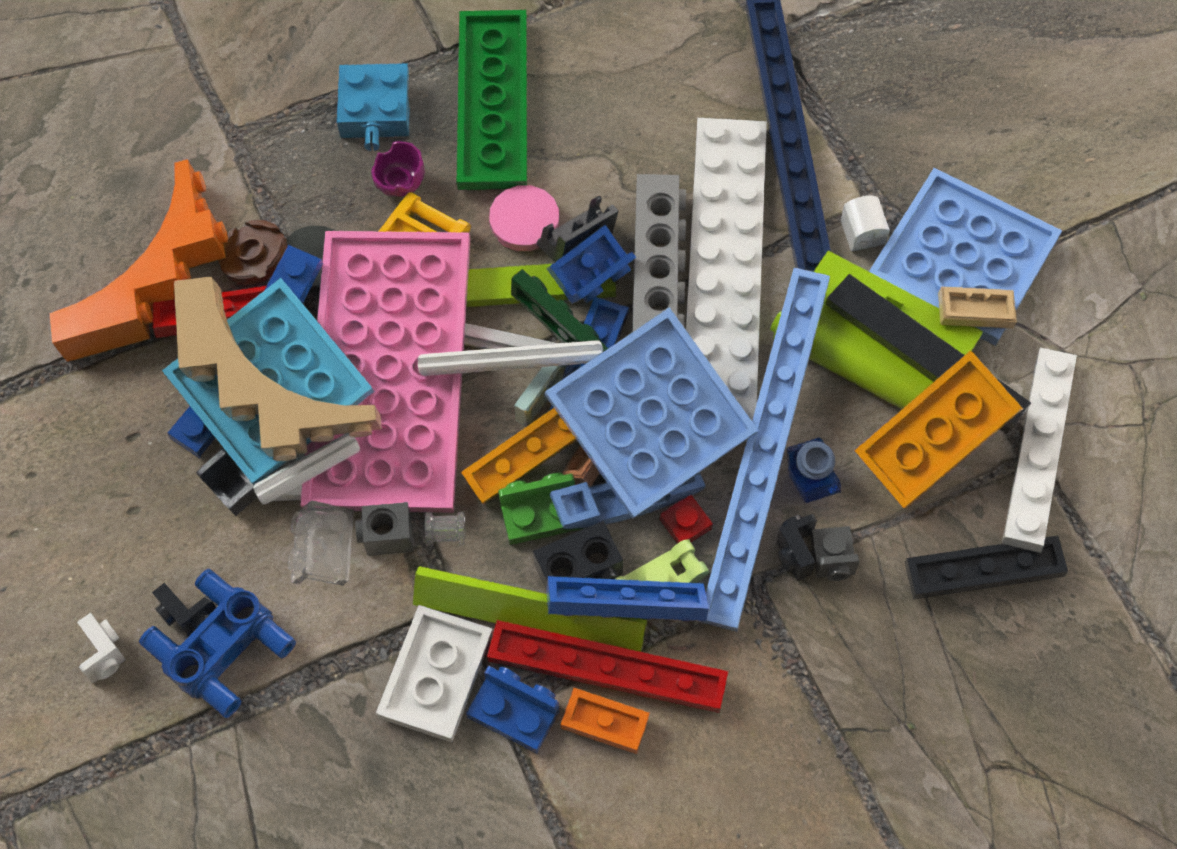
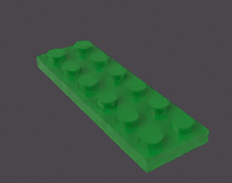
(492, 100)

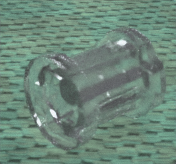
(445, 529)

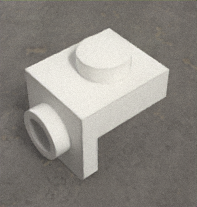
(108, 657)

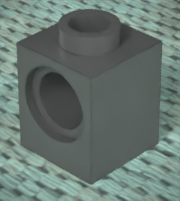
(397, 540)

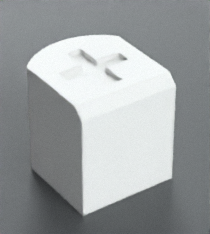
(864, 223)

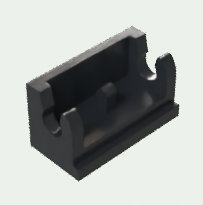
(567, 236)

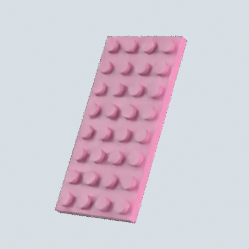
(383, 307)

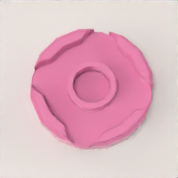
(521, 215)

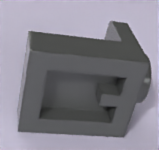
(834, 553)

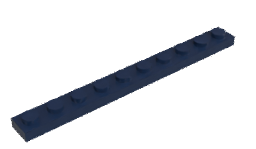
(788, 134)

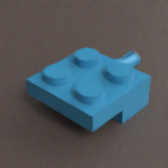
(373, 102)

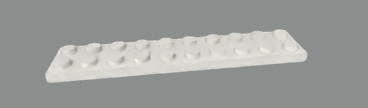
(728, 251)

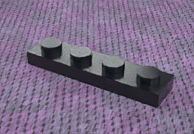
(983, 568)

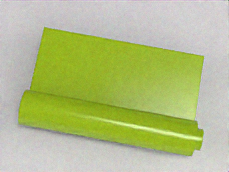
(861, 358)

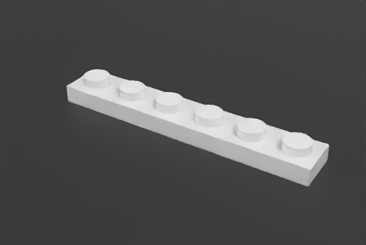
(1039, 450)

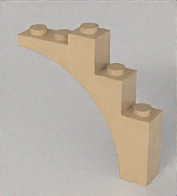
(285, 417)

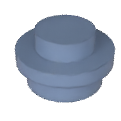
(815, 460)

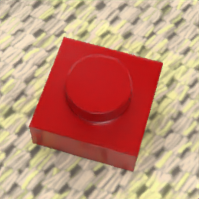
(686, 520)

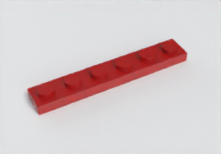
(608, 666)

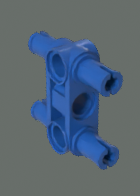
(217, 642)

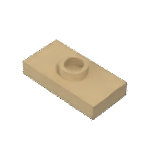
(977, 307)

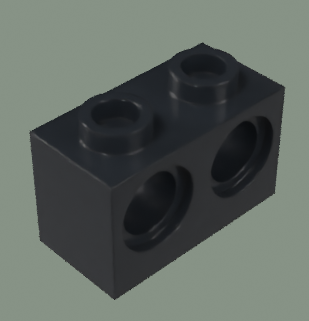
(573, 552)

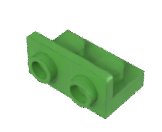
(530, 510)

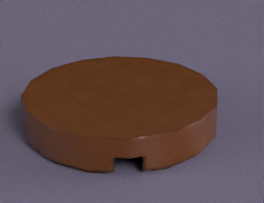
(253, 252)

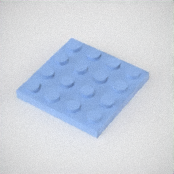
(965, 241)
(651, 412)

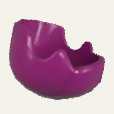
(398, 170)

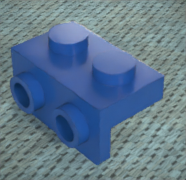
(589, 265)

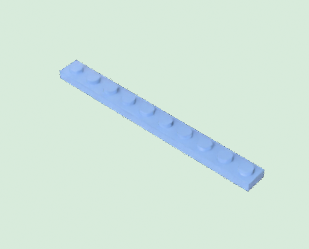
(765, 449)

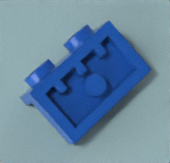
(514, 708)

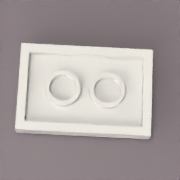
(434, 673)

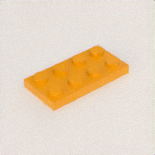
(938, 429)

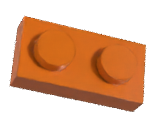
(605, 720)

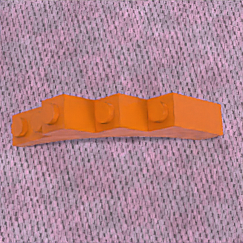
(123, 308)

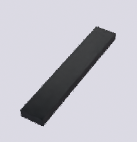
(902, 334)

